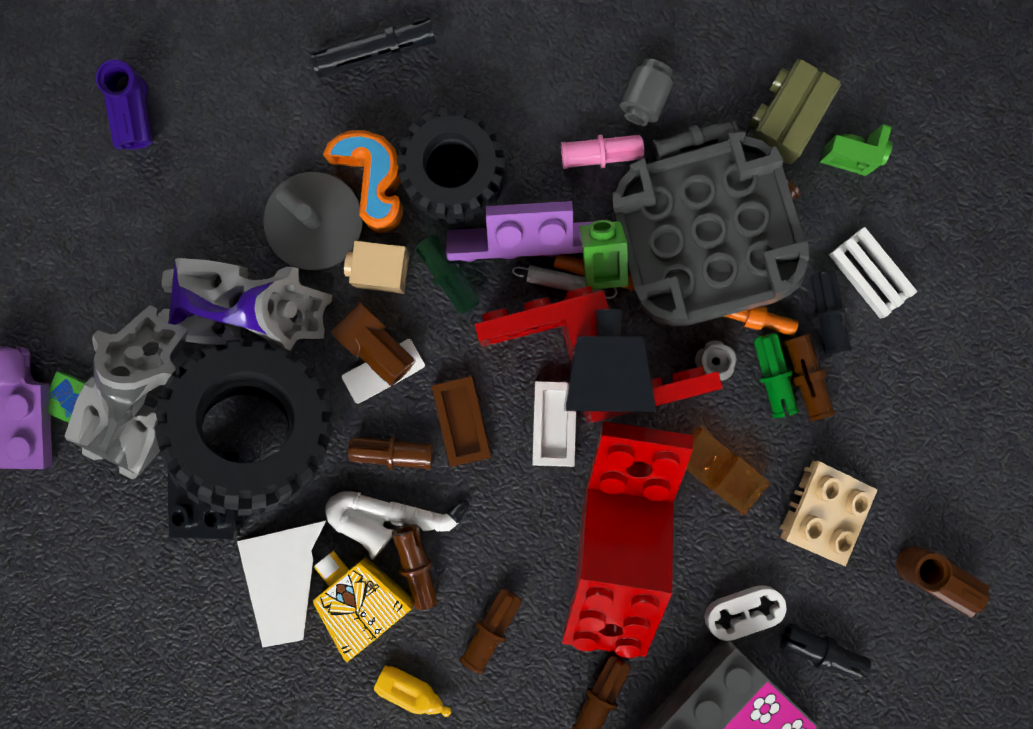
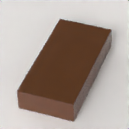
(461, 421)

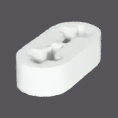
(748, 622)

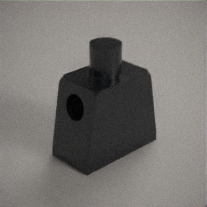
(609, 370)

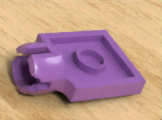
(23, 413)

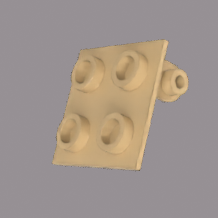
(828, 512)

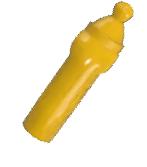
(409, 692)

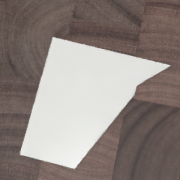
(279, 581)

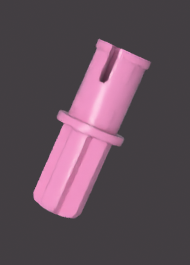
(602, 151)

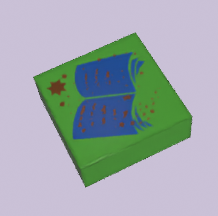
(63, 395)

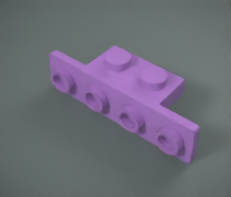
(518, 232)

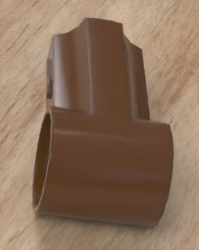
(366, 337)
(943, 580)

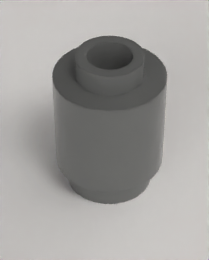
(647, 92)

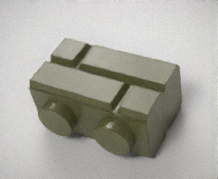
(795, 109)

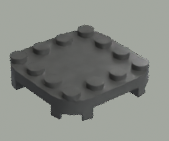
(711, 231)

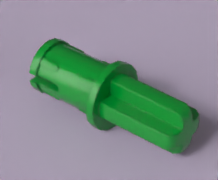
(775, 374)

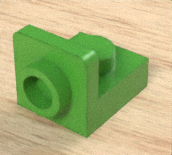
(854, 155)
(604, 254)

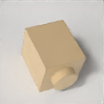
(377, 267)

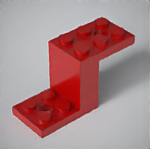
(577, 319)
(626, 540)

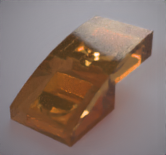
(724, 472)

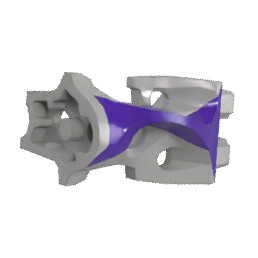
(240, 301)

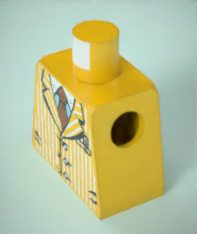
(358, 603)

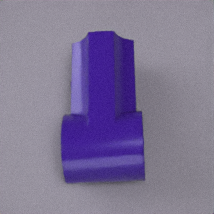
(126, 108)

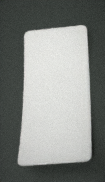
(365, 383)

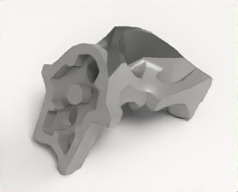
(110, 409)

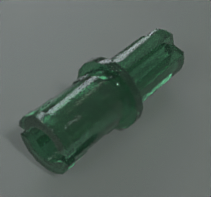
(447, 274)

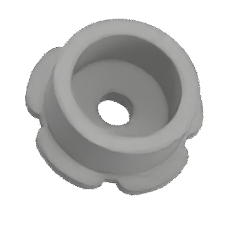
(724, 353)

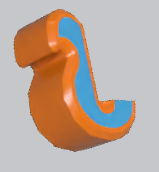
(380, 175)

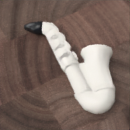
(364, 518)

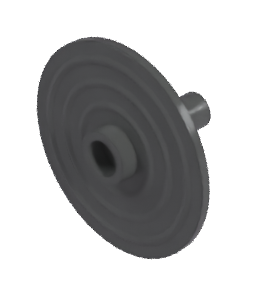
(312, 221)

